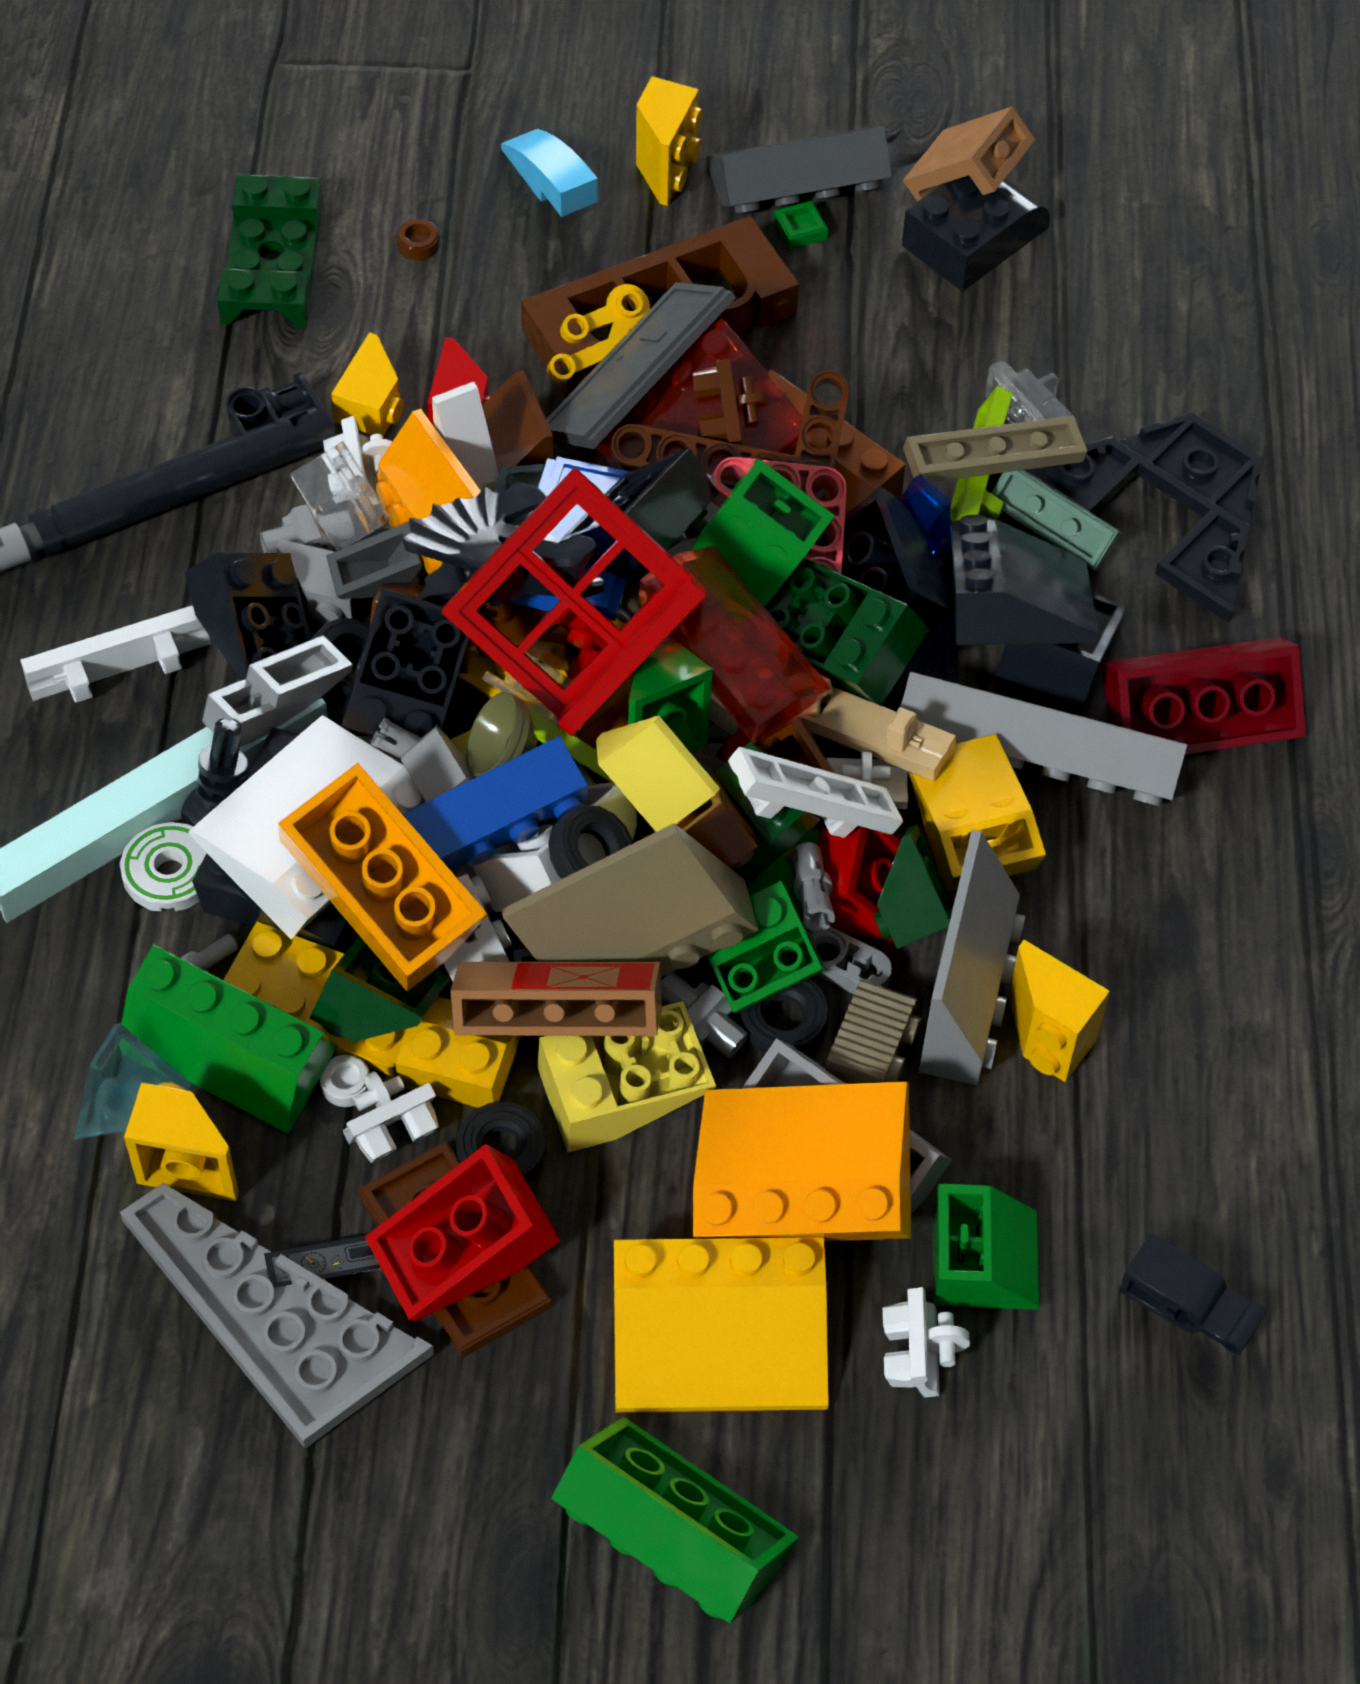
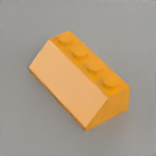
(421, 472)
(381, 876)

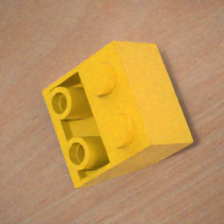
(667, 135)

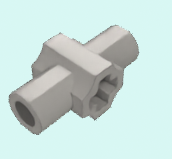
(297, 527)
(708, 1013)

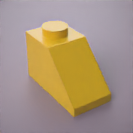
(369, 390)

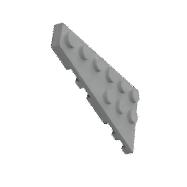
(297, 1343)

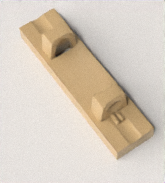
(884, 732)

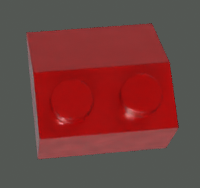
(858, 874)

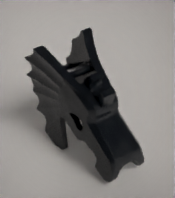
(472, 529)

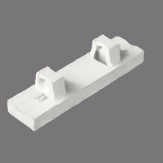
(114, 652)
(838, 799)

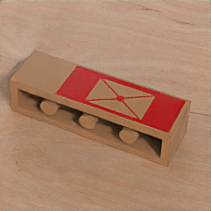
(557, 998)

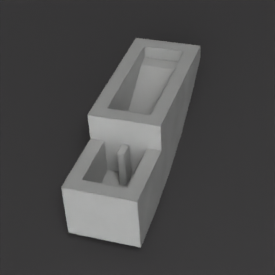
(278, 688)

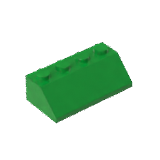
(226, 1038)
(673, 1518)

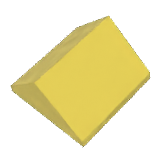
(654, 771)

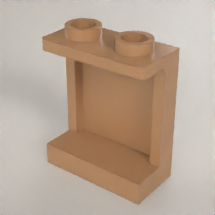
(978, 148)

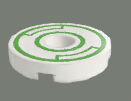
(151, 849)

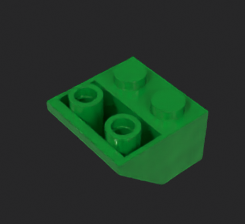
(770, 958)
(984, 1249)

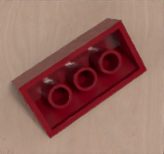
(1211, 694)

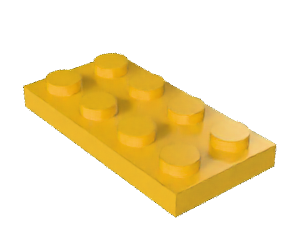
(292, 977)

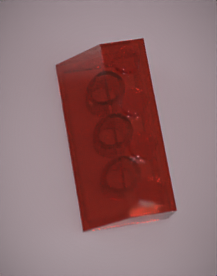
(754, 663)

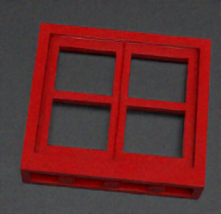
(624, 647)

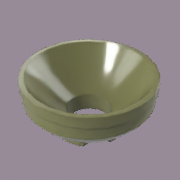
(499, 733)

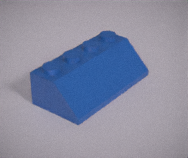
(501, 805)

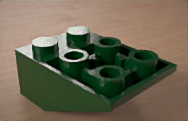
(848, 629)

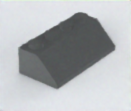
(800, 167)

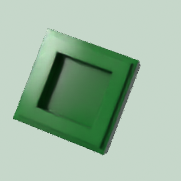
(800, 225)

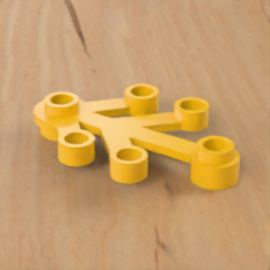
(614, 313)

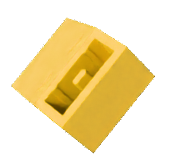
(982, 795)

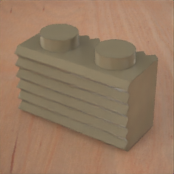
(873, 1035)

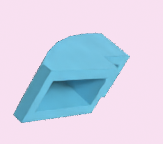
(552, 171)

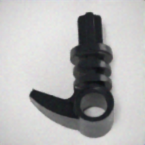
(219, 773)

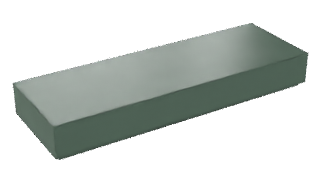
(1056, 517)

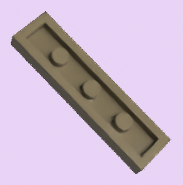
(995, 449)

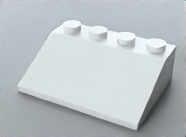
(245, 831)

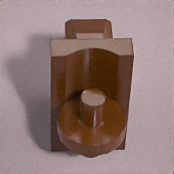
(719, 382)

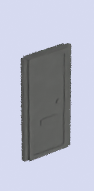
(637, 363)

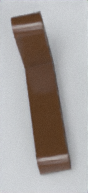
(814, 416)

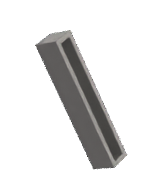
(1051, 738)

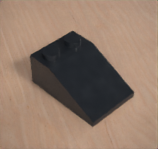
(1067, 669)

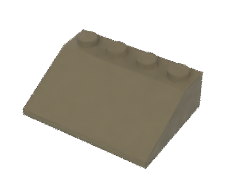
(642, 904)

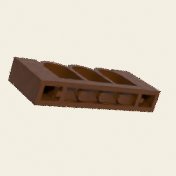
(737, 249)

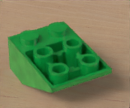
(764, 529)

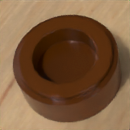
(418, 239)

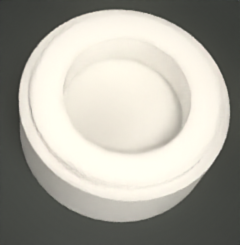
(344, 1079)

